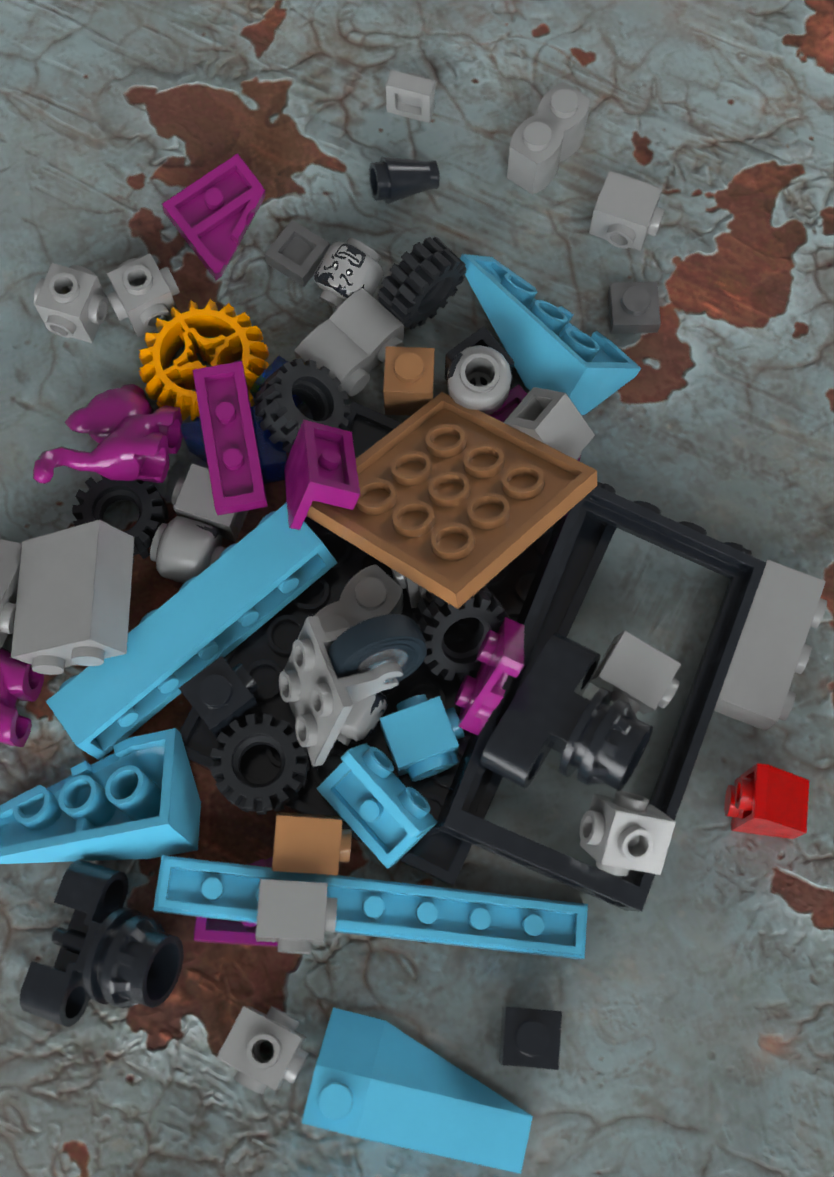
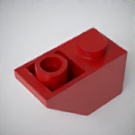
(768, 802)

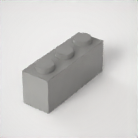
(772, 647)

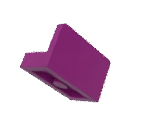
(320, 470)

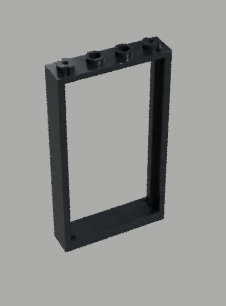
(684, 540)

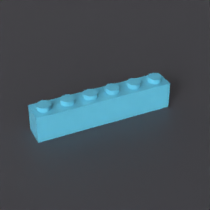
(191, 632)

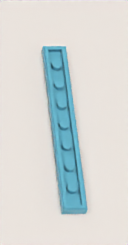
(384, 908)

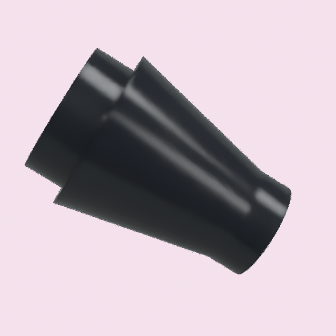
(400, 178)

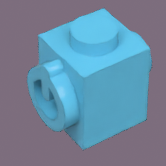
(422, 737)

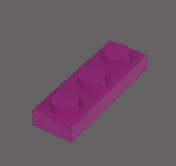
(229, 438)

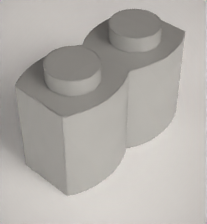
(548, 138)
(353, 341)
(364, 597)

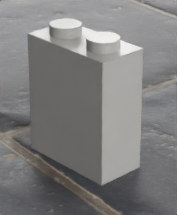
(73, 597)

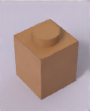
(408, 379)
(310, 843)

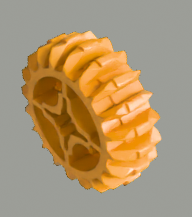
(232, 340)

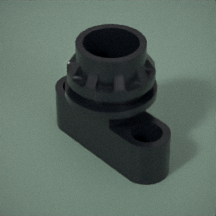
(552, 713)
(104, 953)

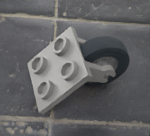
(341, 668)

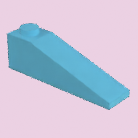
(543, 342)
(117, 809)
(399, 1093)

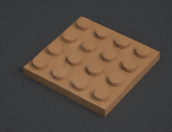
(455, 498)

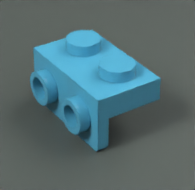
(377, 803)

